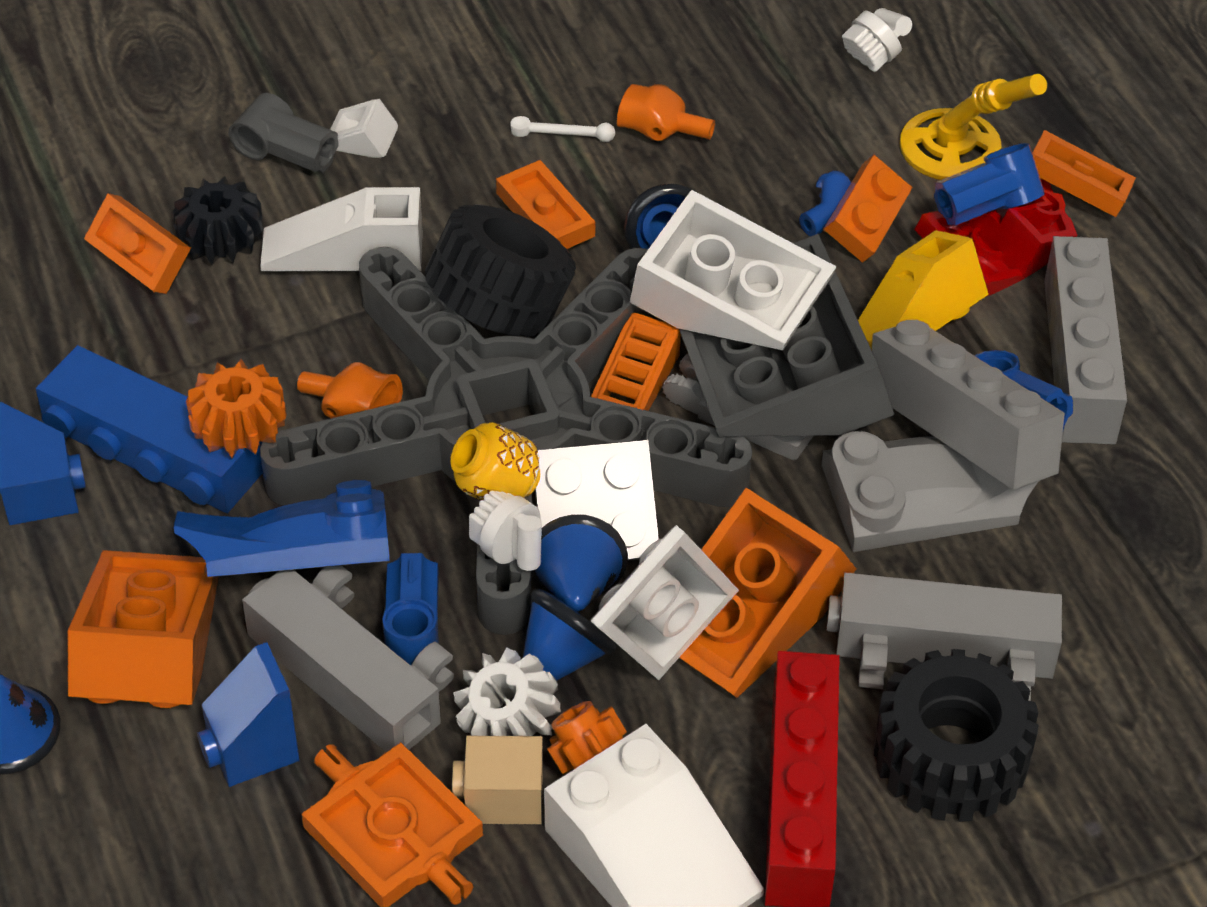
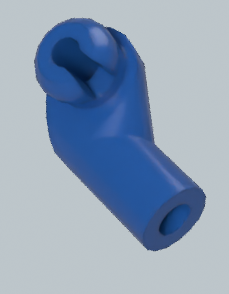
(833, 187)

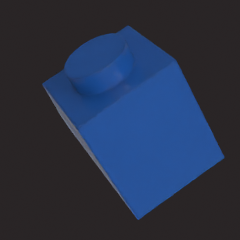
(36, 469)
(250, 720)

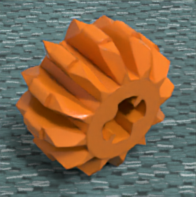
(236, 408)

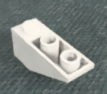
(344, 230)

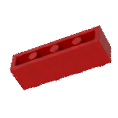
(803, 781)

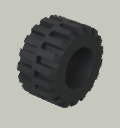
(500, 270)
(948, 774)

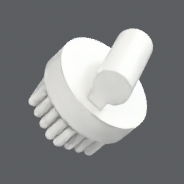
(875, 37)
(508, 529)

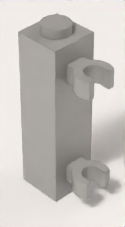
(906, 618)
(344, 660)

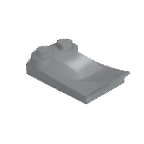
(913, 491)

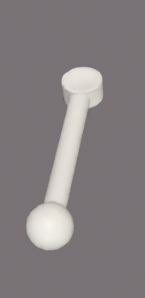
(522, 127)

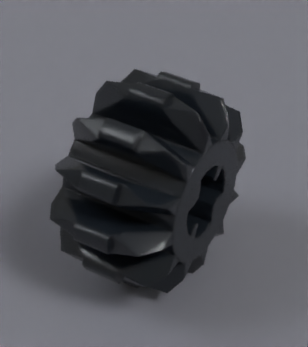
(218, 220)

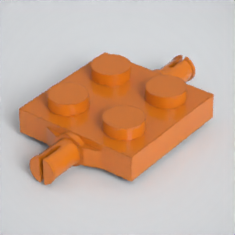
(392, 825)

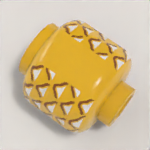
(495, 460)

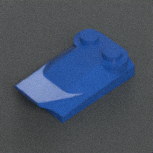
(305, 534)

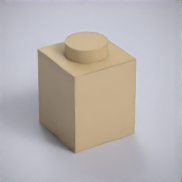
(501, 779)

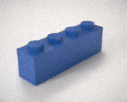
(142, 427)

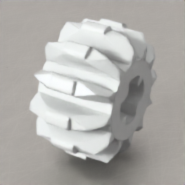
(497, 683)

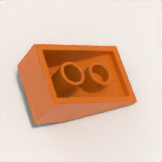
(782, 585)
(141, 629)

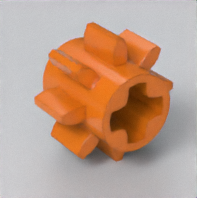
(583, 734)

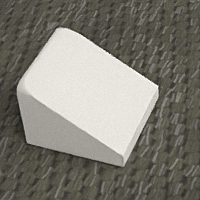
(365, 129)

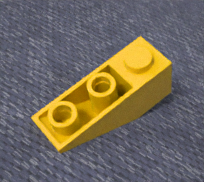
(927, 283)

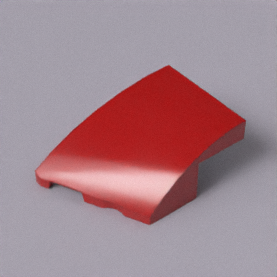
(1010, 240)

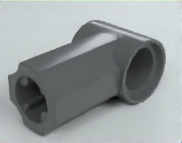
(273, 129)

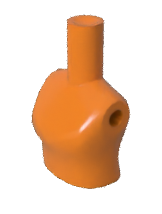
(660, 113)
(352, 390)

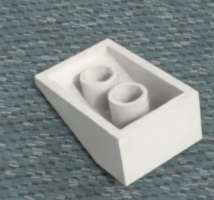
(727, 276)
(664, 602)
(647, 830)

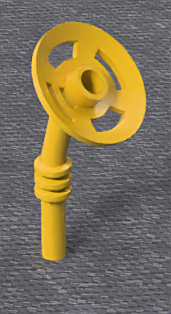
(952, 128)

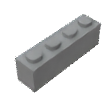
(1085, 338)
(969, 404)

